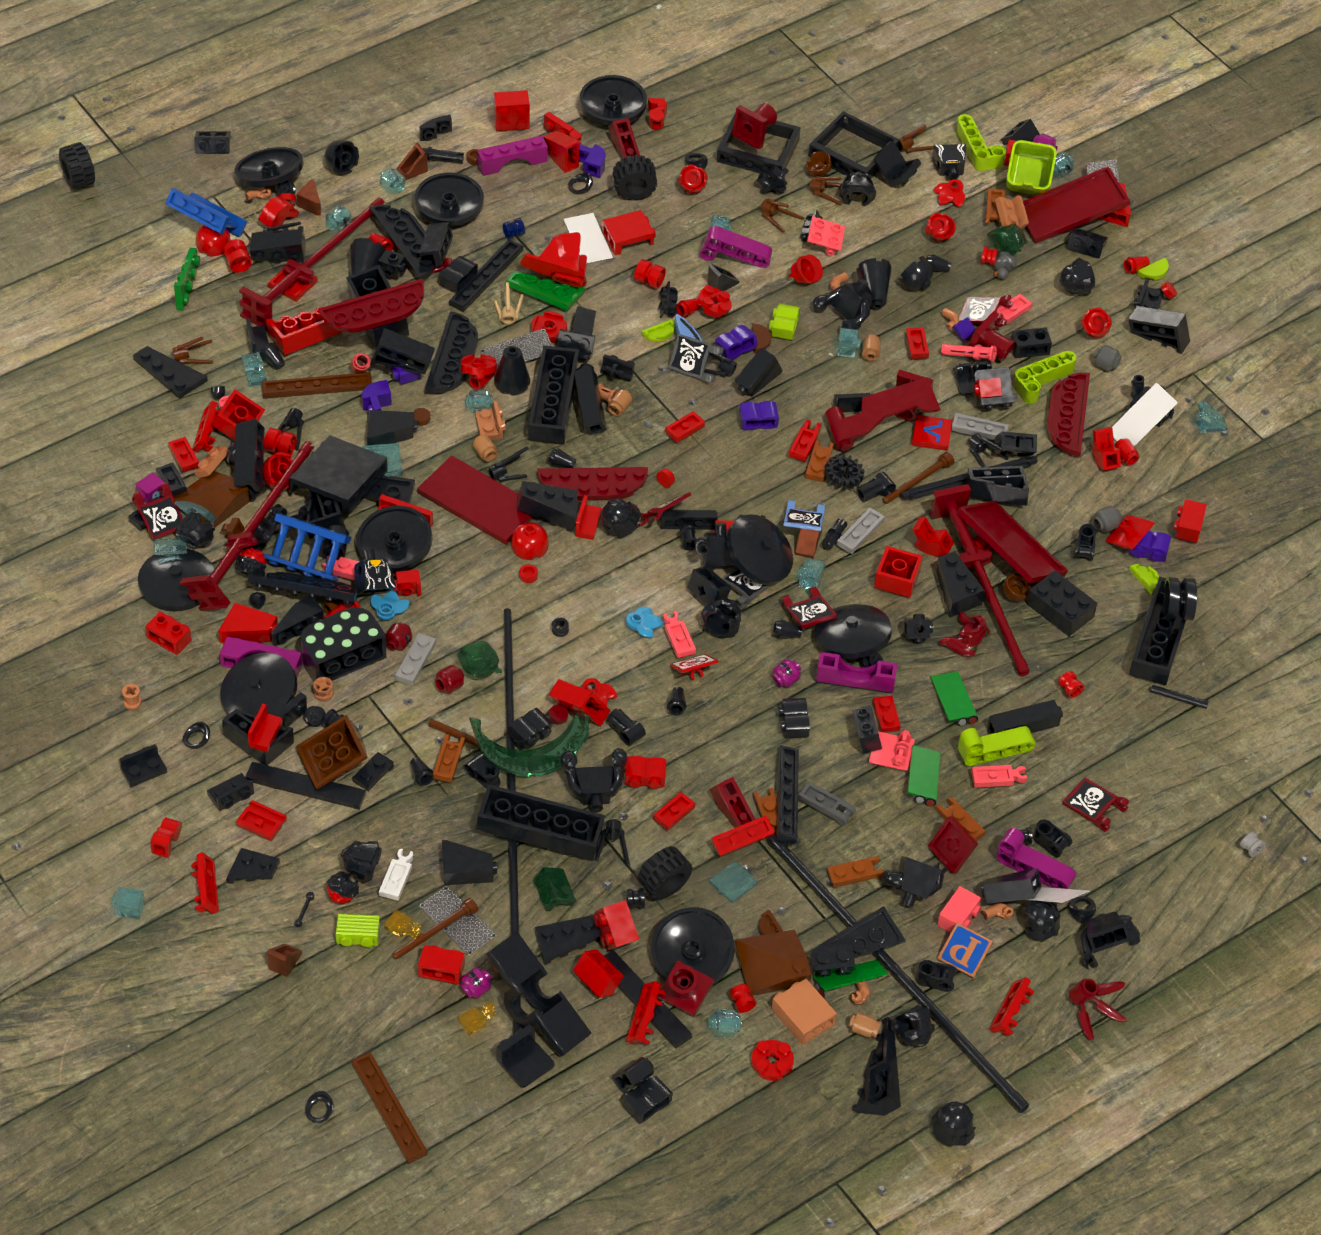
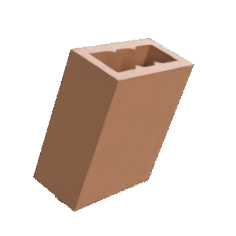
(803, 1011)

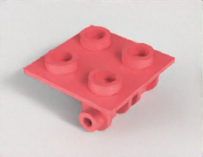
(826, 234)
(894, 752)

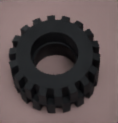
(77, 165)
(634, 177)
(665, 873)

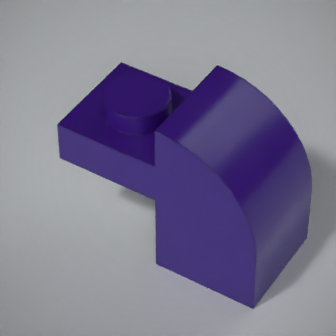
(593, 160)
(376, 396)

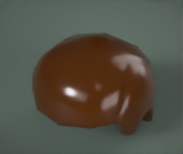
(819, 164)
(1016, 588)

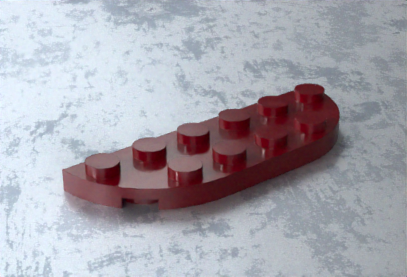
(374, 308)
(1068, 413)
(596, 483)

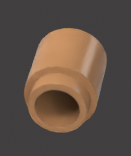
(871, 347)
(619, 402)
(485, 448)
(865, 1025)

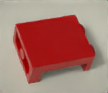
(627, 230)

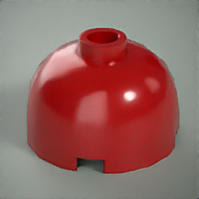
(211, 241)
(275, 467)
(529, 541)

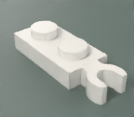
(396, 876)

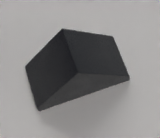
(721, 278)

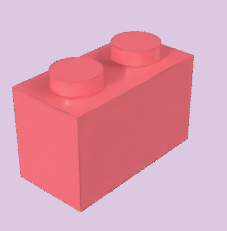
(959, 909)

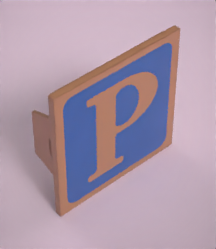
(965, 949)

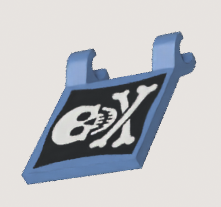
(803, 518)

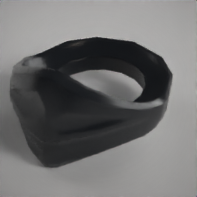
(698, 163)
(581, 177)
(196, 727)
(1082, 915)
(319, 1096)

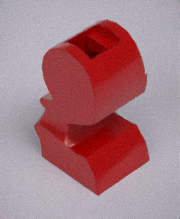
(657, 110)
(161, 840)

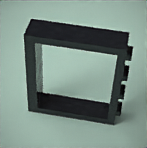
(858, 127)
(755, 162)

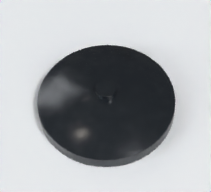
(612, 99)
(269, 167)
(449, 198)
(397, 535)
(759, 549)
(161, 578)
(855, 632)
(257, 681)
(695, 939)

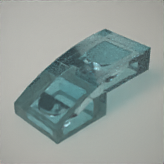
(254, 369)
(187, 507)

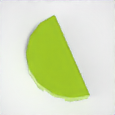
(1155, 270)
(659, 332)
(1146, 576)

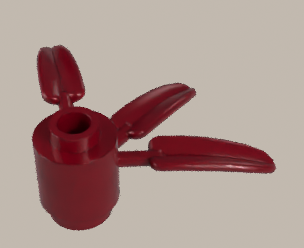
(1087, 990)

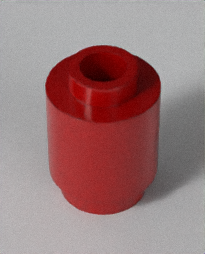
(364, 359)
(1128, 452)

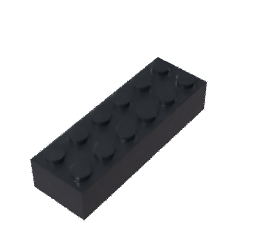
(553, 395)
(1157, 641)
(540, 822)

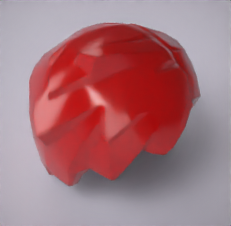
(692, 179)
(940, 227)
(1096, 322)

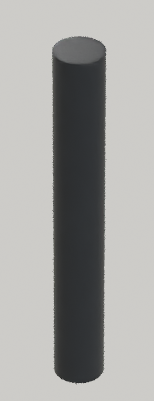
(1179, 696)

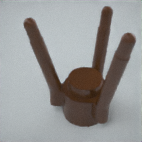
(906, 142)
(819, 184)
(771, 207)
(181, 351)

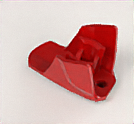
(560, 260)

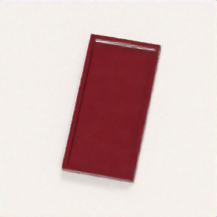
(1074, 204)
(475, 499)
(1011, 541)

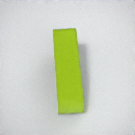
(980, 155)
(1031, 377)
(995, 746)

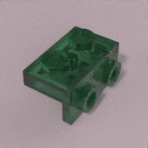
(554, 888)

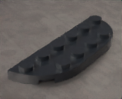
(405, 236)
(457, 341)
(307, 584)

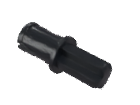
(834, 533)

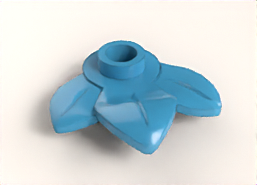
(389, 605)
(643, 621)

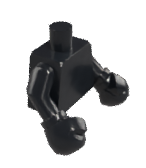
(850, 301)
(594, 784)

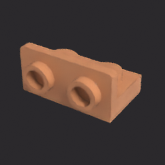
(1012, 211)
(490, 422)

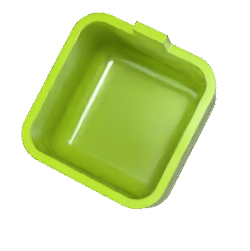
(1031, 167)

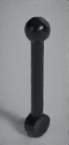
(309, 896)

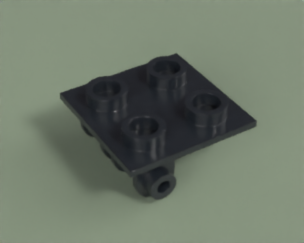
(965, 375)
(264, 532)

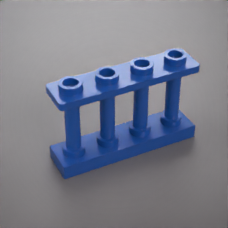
(206, 212)
(320, 534)

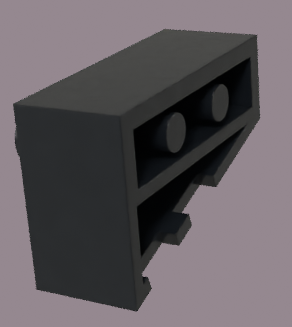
(402, 352)
(549, 502)
(958, 584)
(236, 729)

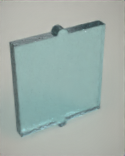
(170, 546)
(733, 882)

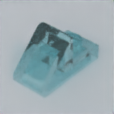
(1210, 419)

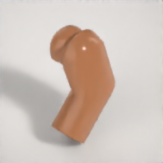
(260, 192)
(837, 280)
(953, 316)
(999, 909)
(862, 993)

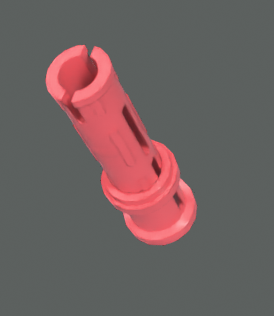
(977, 352)

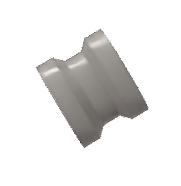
(1253, 844)

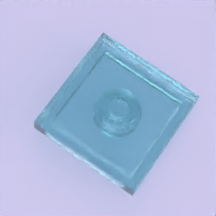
(392, 453)

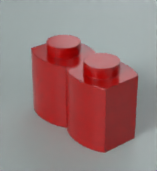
(645, 772)

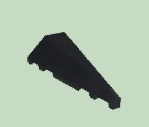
(881, 1088)

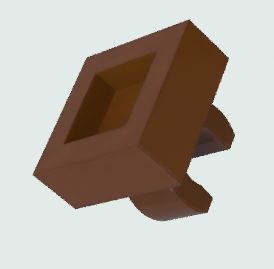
(234, 527)

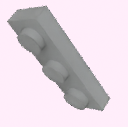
(973, 425)
(860, 530)
(415, 659)

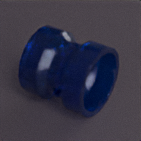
(513, 228)

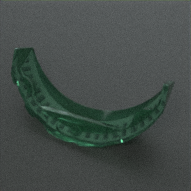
(538, 760)

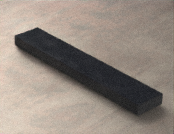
(486, 275)
(303, 785)
(787, 795)
(663, 1018)

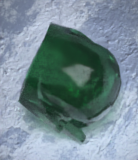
(1007, 238)
(479, 660)

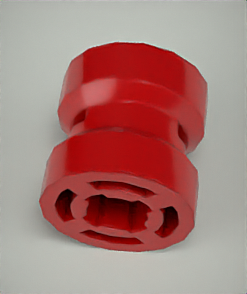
(1070, 683)
(742, 997)

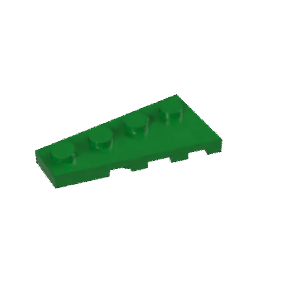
(185, 282)
(545, 290)

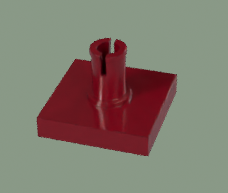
(953, 844)

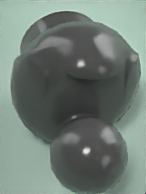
(1004, 264)

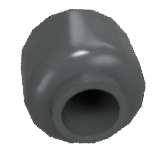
(1107, 358)
(1107, 519)

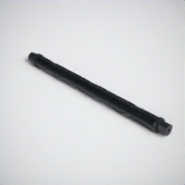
(959, 480)

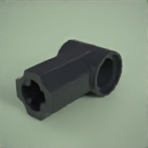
(879, 485)
(628, 730)

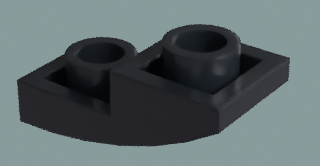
(435, 126)

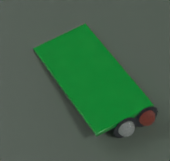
(954, 698)
(924, 775)
(863, 972)

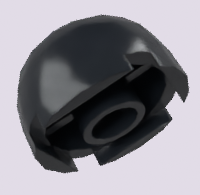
(341, 156)
(917, 275)

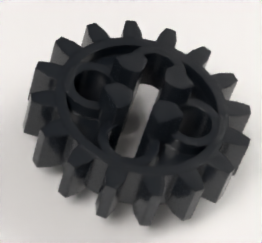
(835, 471)

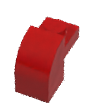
(276, 211)
(1104, 451)
(931, 541)

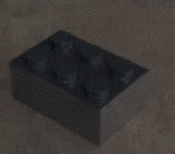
(1061, 603)

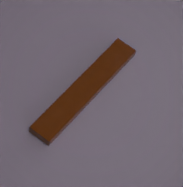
(315, 385)
(389, 1108)

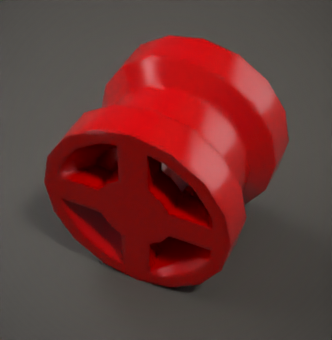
(989, 255)

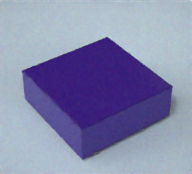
(964, 329)

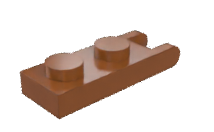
(991, 210)
(818, 460)
(448, 759)
(767, 806)
(962, 816)
(854, 872)

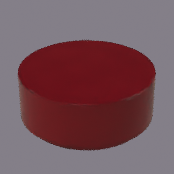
(558, 714)

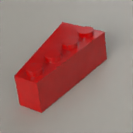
(299, 331)

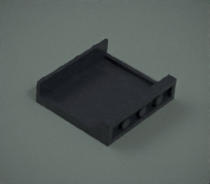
(340, 472)

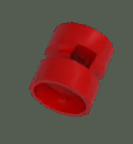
(237, 256)
(648, 273)
(276, 441)

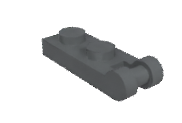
(826, 803)

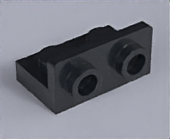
(212, 142)
(1086, 242)
(1148, 297)
(577, 340)
(142, 765)
(231, 791)
(833, 959)

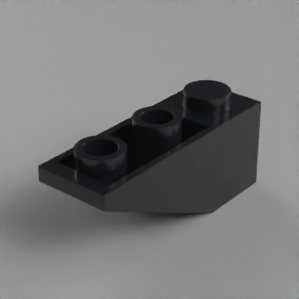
(296, 620)

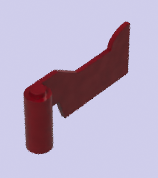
(878, 407)

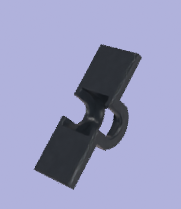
(552, 1014)

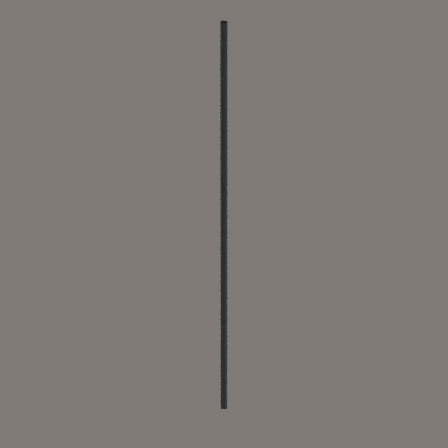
(513, 865)

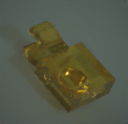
(401, 923)
(476, 1020)

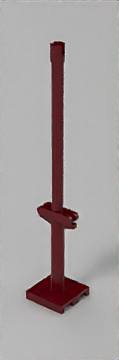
(259, 307)
(946, 504)
(205, 587)

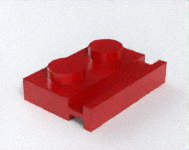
(261, 820)

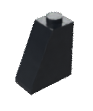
(758, 373)
(390, 427)
(466, 864)
(1012, 886)

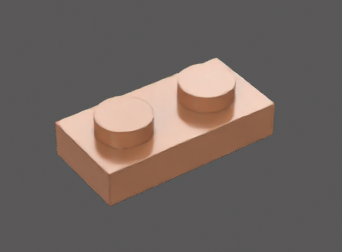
(209, 464)

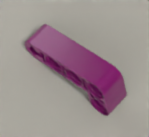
(736, 246)
(1021, 857)

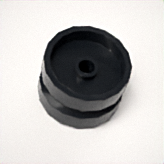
(1180, 598)

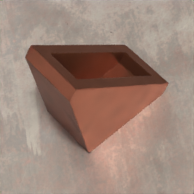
(414, 163)
(308, 198)
(807, 543)
(283, 959)

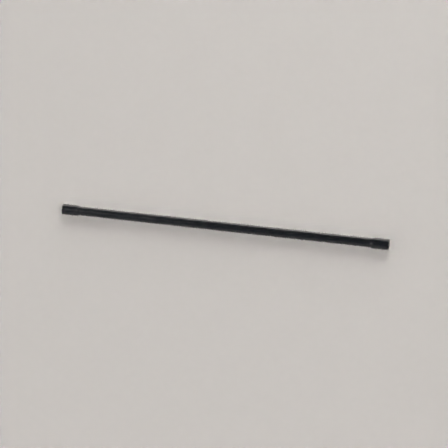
(1012, 1095)

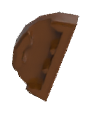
(763, 336)
(768, 924)

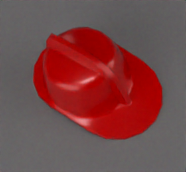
(806, 269)

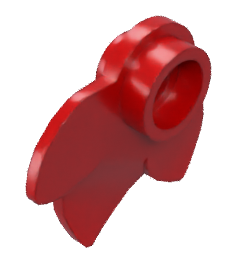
(948, 193)
(601, 691)

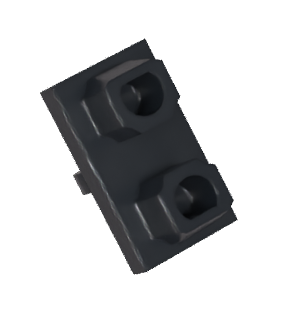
(775, 182)
(617, 368)

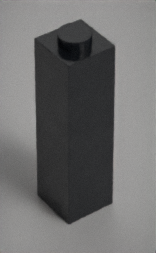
(590, 400)
(1035, 717)

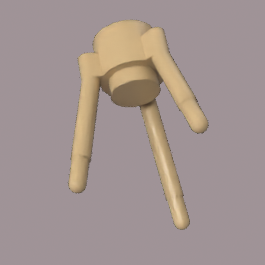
(508, 314)

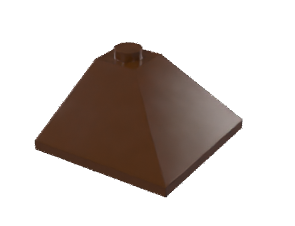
(217, 495)
(332, 751)
(772, 961)

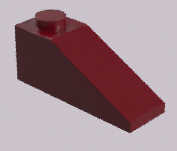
(623, 138)
(732, 802)

